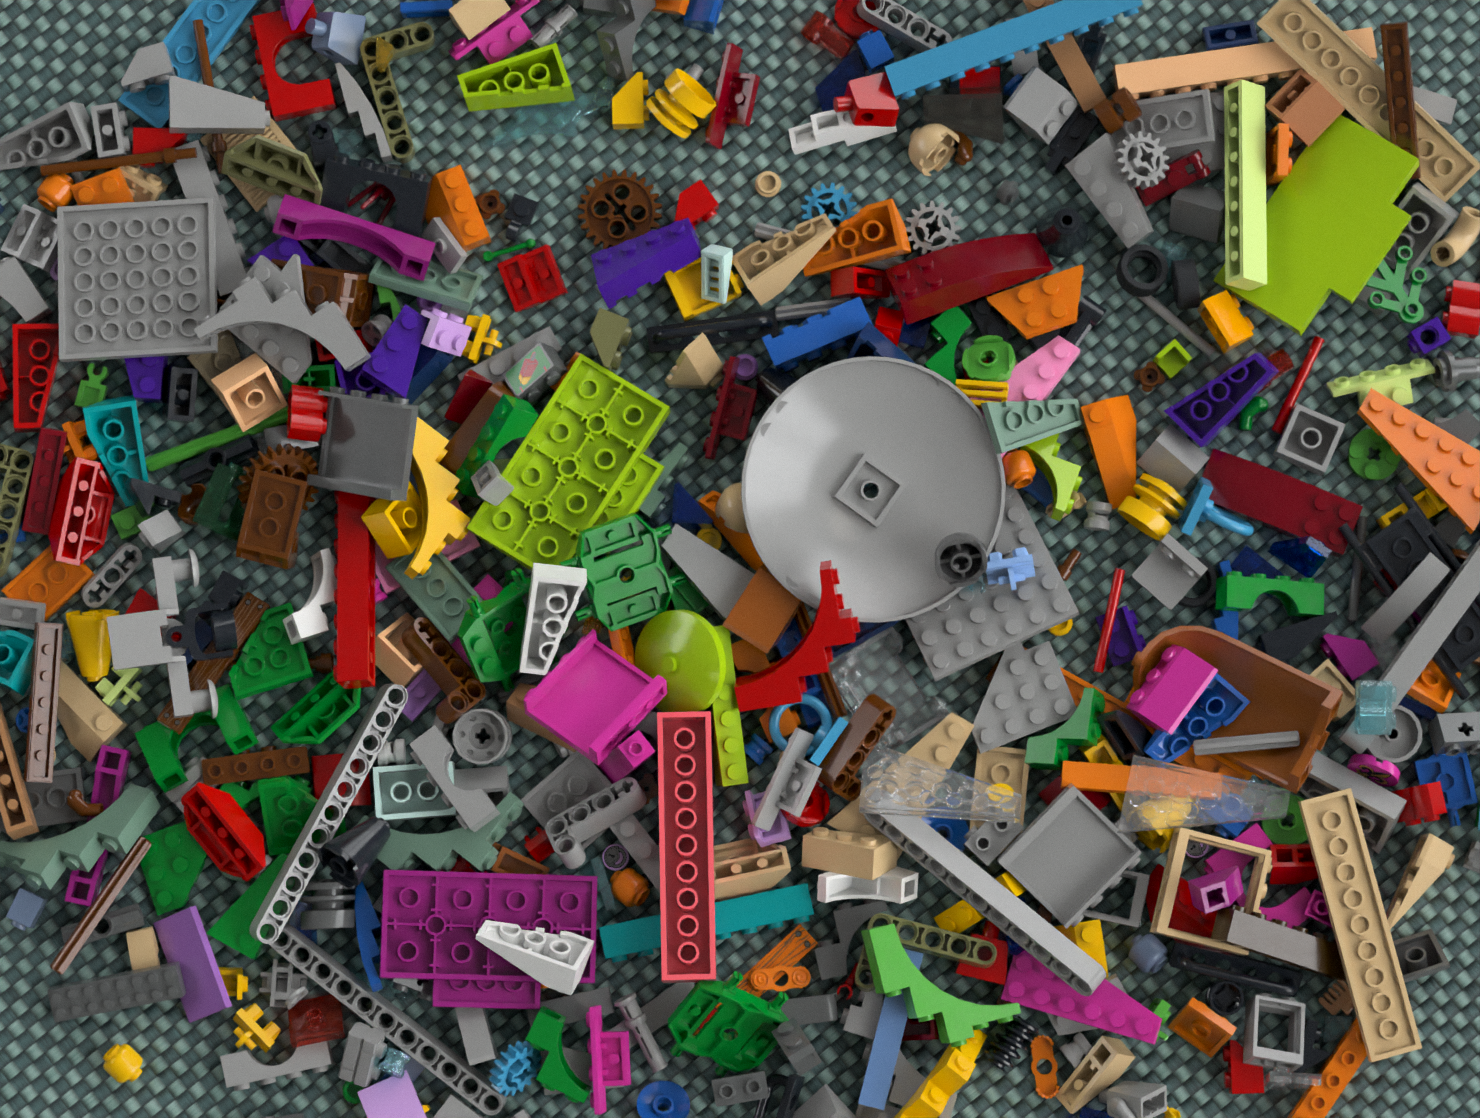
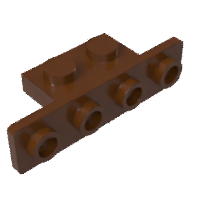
(256, 765)

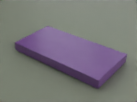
(186, 941)

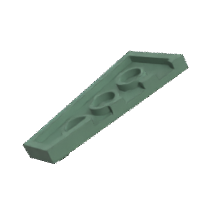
(1024, 422)

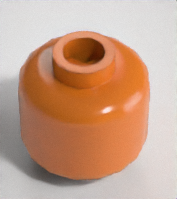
(55, 191)
(1018, 468)
(629, 887)

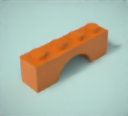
(752, 660)

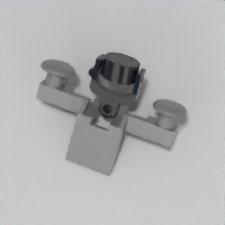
(138, 640)

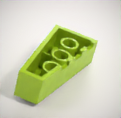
(518, 81)

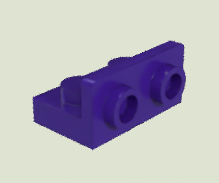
(1124, 637)

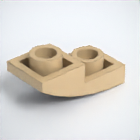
(142, 948)

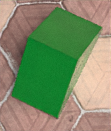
(315, 376)

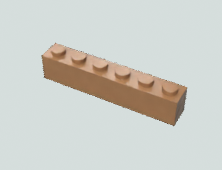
(14, 799)

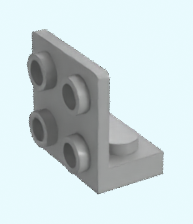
(1169, 572)

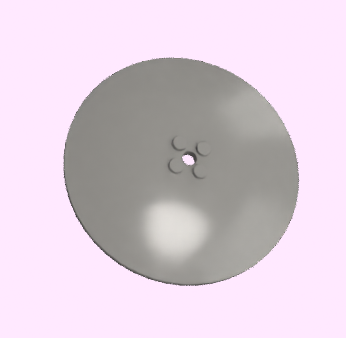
(882, 427)

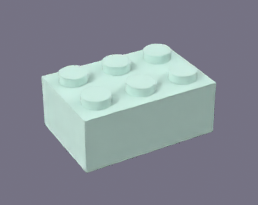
(407, 794)

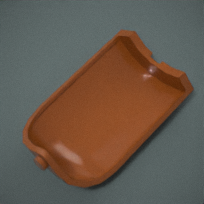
(1278, 698)

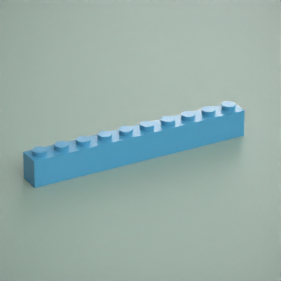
(1002, 42)

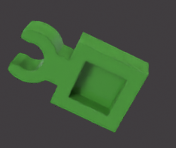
(92, 390)
(127, 521)

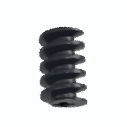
(1010, 1043)

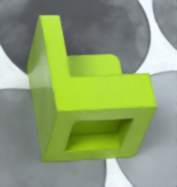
(1172, 359)

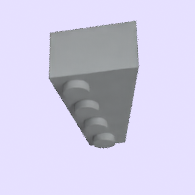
(1112, 197)

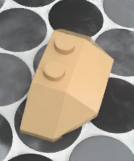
(747, 868)

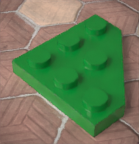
(269, 657)
(286, 812)
(172, 866)

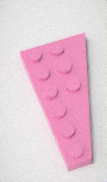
(1039, 373)

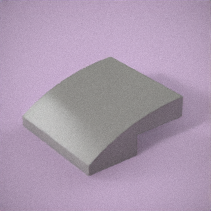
(33, 238)

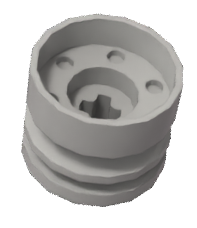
(471, 747)

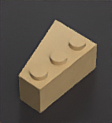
(849, 853)

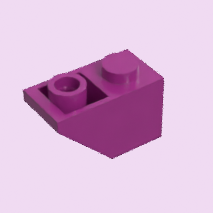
(1350, 655)
(1216, 889)

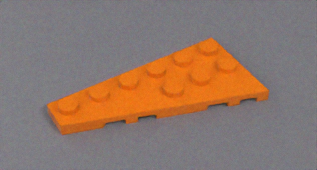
(1435, 456)

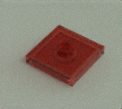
(316, 1021)

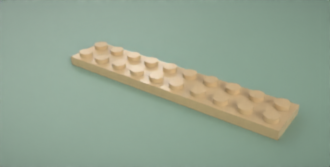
(1361, 89)
(1360, 925)

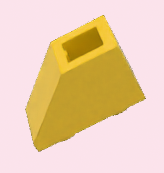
(629, 106)

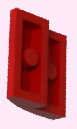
(532, 278)
(322, 770)

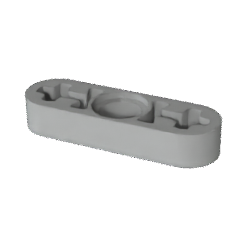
(118, 555)

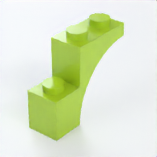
(1060, 473)

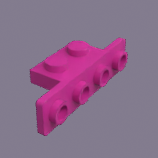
(499, 37)
(609, 1059)

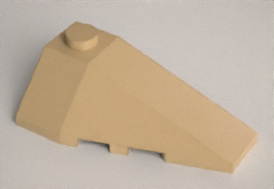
(773, 264)
(1424, 867)

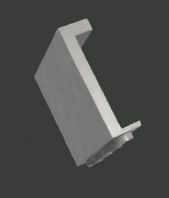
(1069, 856)

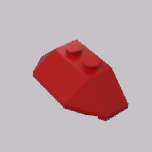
(80, 512)
(224, 831)
(1184, 914)

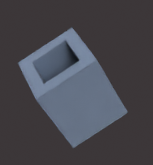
(26, 909)

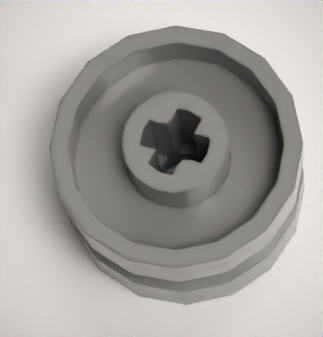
(1405, 743)

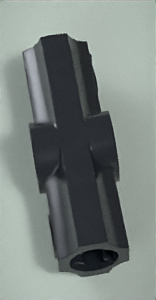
(204, 466)

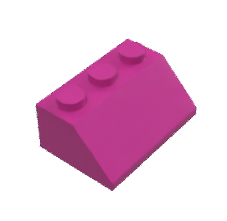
(1171, 689)

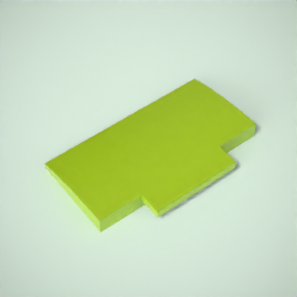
(1330, 223)
(575, 467)

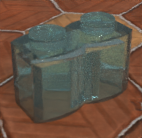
(1374, 707)

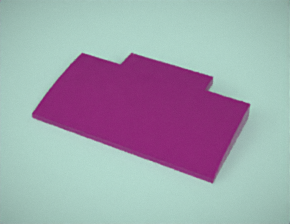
(434, 922)

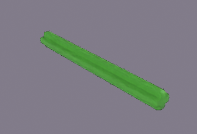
(210, 441)

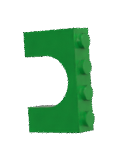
(161, 744)

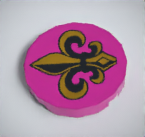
(1382, 773)

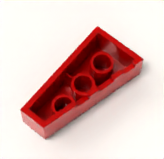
(33, 373)

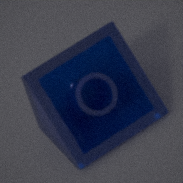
(688, 512)

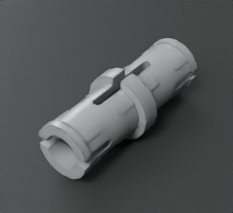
(554, 26)

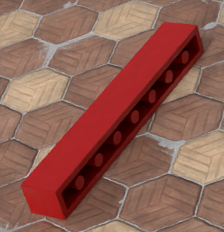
(354, 593)

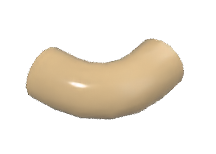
(1458, 239)

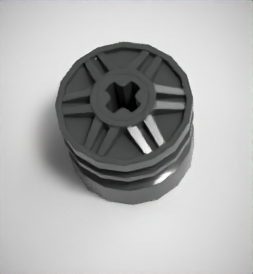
(327, 906)

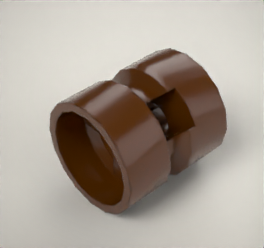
(1109, 114)

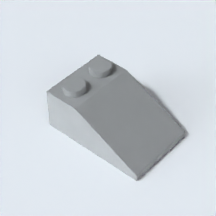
(1427, 225)

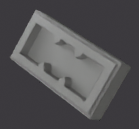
(446, 247)

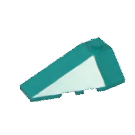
(118, 441)
(15, 661)

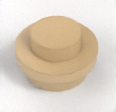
(768, 184)

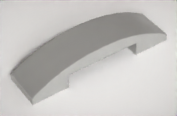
(1405, 598)

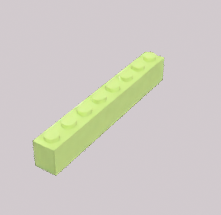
(1245, 185)

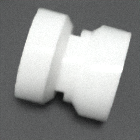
(398, 756)

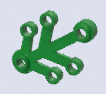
(1393, 284)

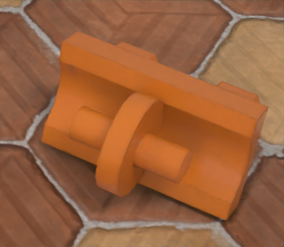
(76, 444)

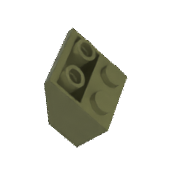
(608, 337)

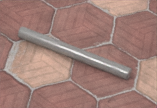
(1178, 324)

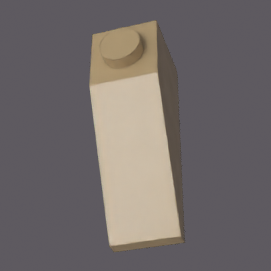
(1095, 1073)

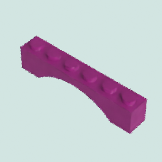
(307, 220)
(107, 788)

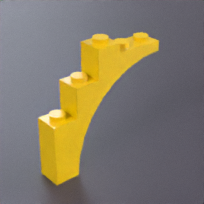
(436, 486)
(944, 1080)

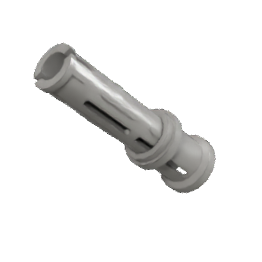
(636, 1021)

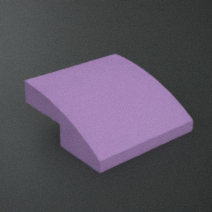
(392, 1099)

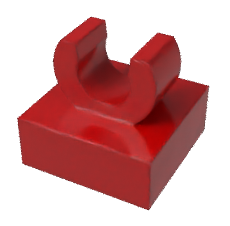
(539, 846)

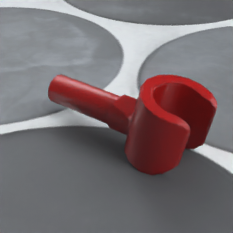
(849, 982)

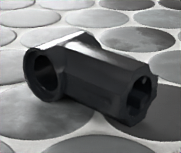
(1088, 317)

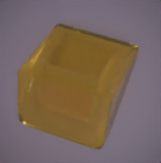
(384, 54)

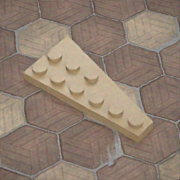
(937, 747)

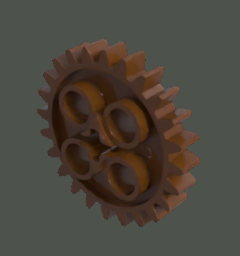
(638, 197)
(283, 461)

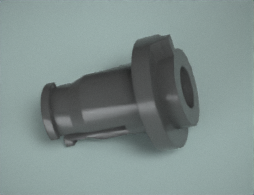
(1454, 370)

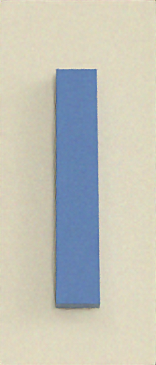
(886, 1047)

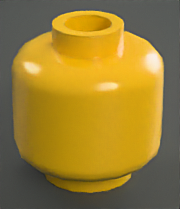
(122, 1063)

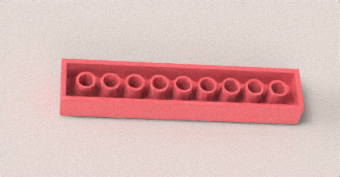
(686, 847)

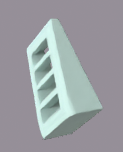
(719, 257)

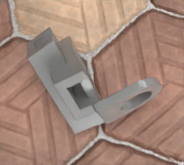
(287, 987)

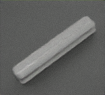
(807, 309)

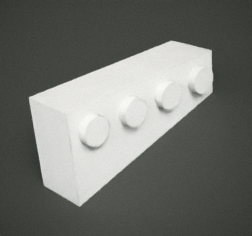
(550, 604)

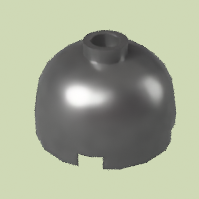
(960, 559)

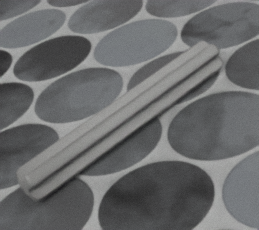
(1246, 743)

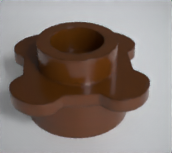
(483, 200)
(1149, 369)
(648, 781)

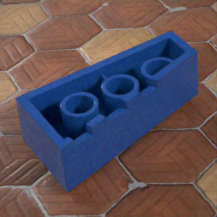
(817, 335)

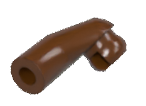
(965, 149)
(82, 808)

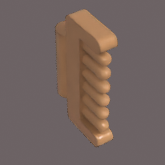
(1342, 1002)

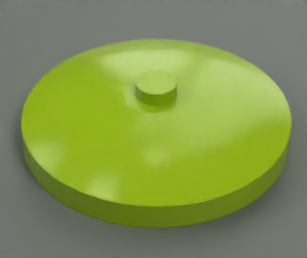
(686, 654)

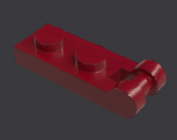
(1176, 177)

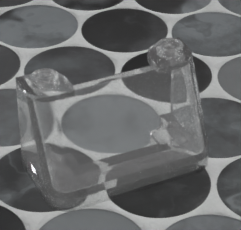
(879, 670)

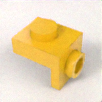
(234, 981)

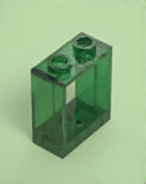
(214, 500)

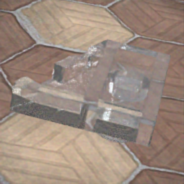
(1283, 1079)

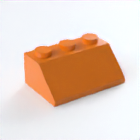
(455, 205)

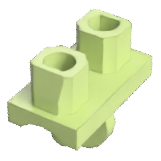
(112, 693)

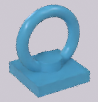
(1202, 509)
(824, 736)

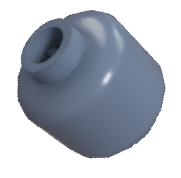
(1148, 953)

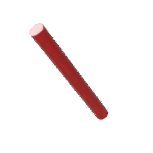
(1297, 384)
(1109, 620)

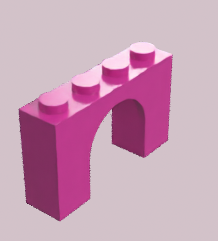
(1289, 910)

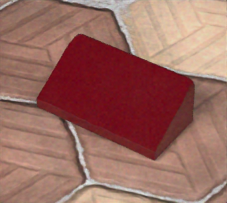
(467, 396)

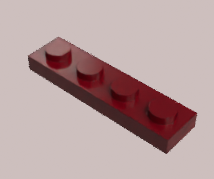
(44, 480)

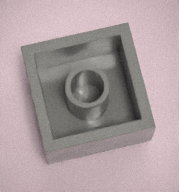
(1309, 439)

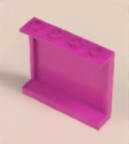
(593, 698)

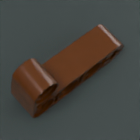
(469, 431)
(445, 668)
(855, 745)

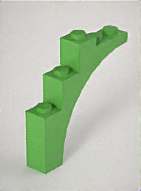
(923, 1000)

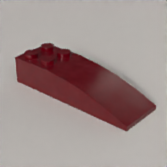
(964, 273)
(1279, 501)

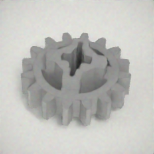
(1138, 148)
(922, 226)

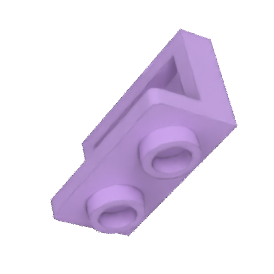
(445, 332)
(779, 830)

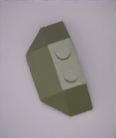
(273, 168)

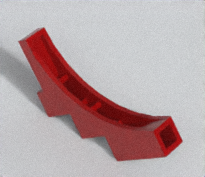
(783, 681)

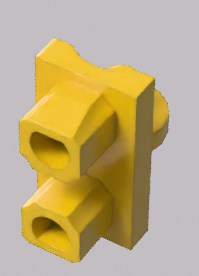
(480, 326)
(248, 1029)

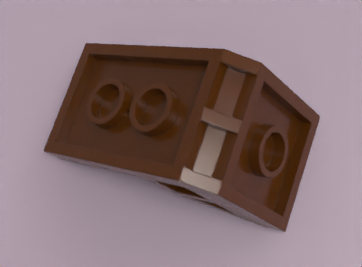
(343, 287)
(272, 520)

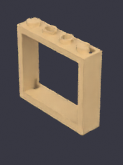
(1171, 876)

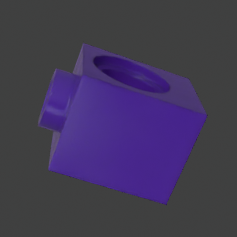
(1435, 329)

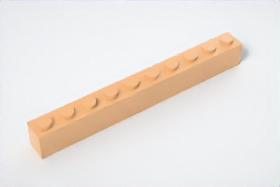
(1218, 68)

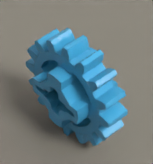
(818, 204)
(515, 1068)

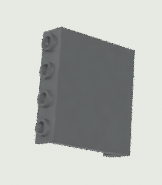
(366, 444)

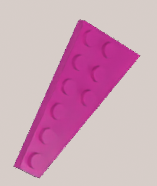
(1107, 1008)

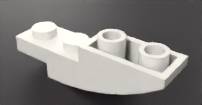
(830, 128)

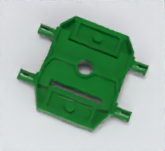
(648, 588)
(488, 648)
(739, 1010)

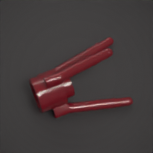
(379, 191)

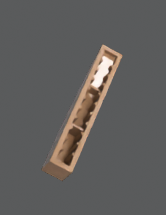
(1072, 65)

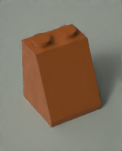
(763, 611)

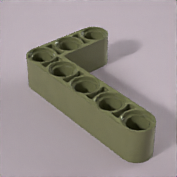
(388, 86)
(16, 501)
(918, 943)

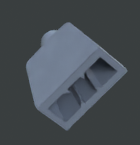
(337, 36)

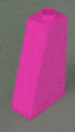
(627, 757)

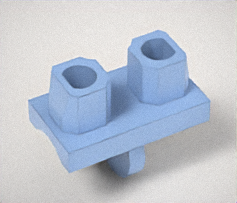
(1010, 569)

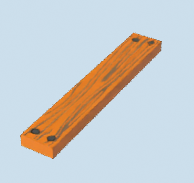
(785, 953)

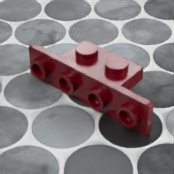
(733, 97)
(733, 409)

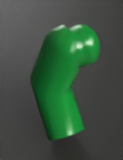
(1256, 405)

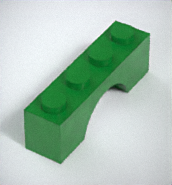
(508, 421)
(1299, 597)

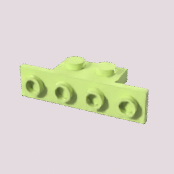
(1390, 382)

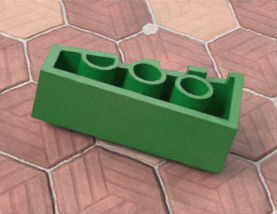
(235, 924)

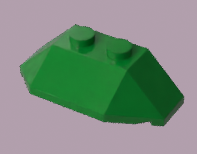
(318, 713)

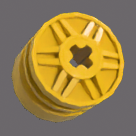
(677, 108)
(1149, 511)

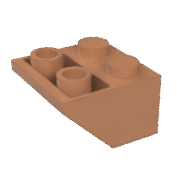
(1305, 107)

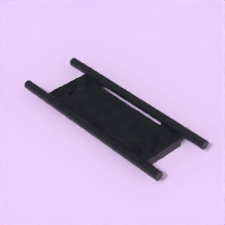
(1399, 551)

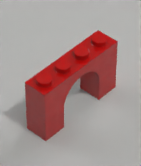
(285, 98)

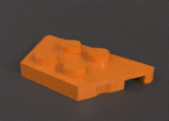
(1041, 303)

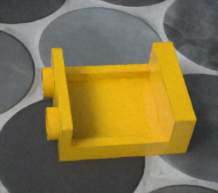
(686, 290)

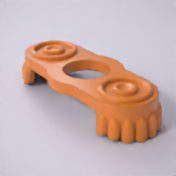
(763, 978)
(1045, 1083)

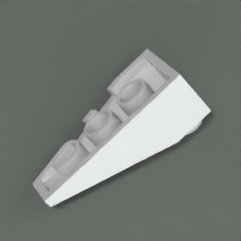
(547, 957)

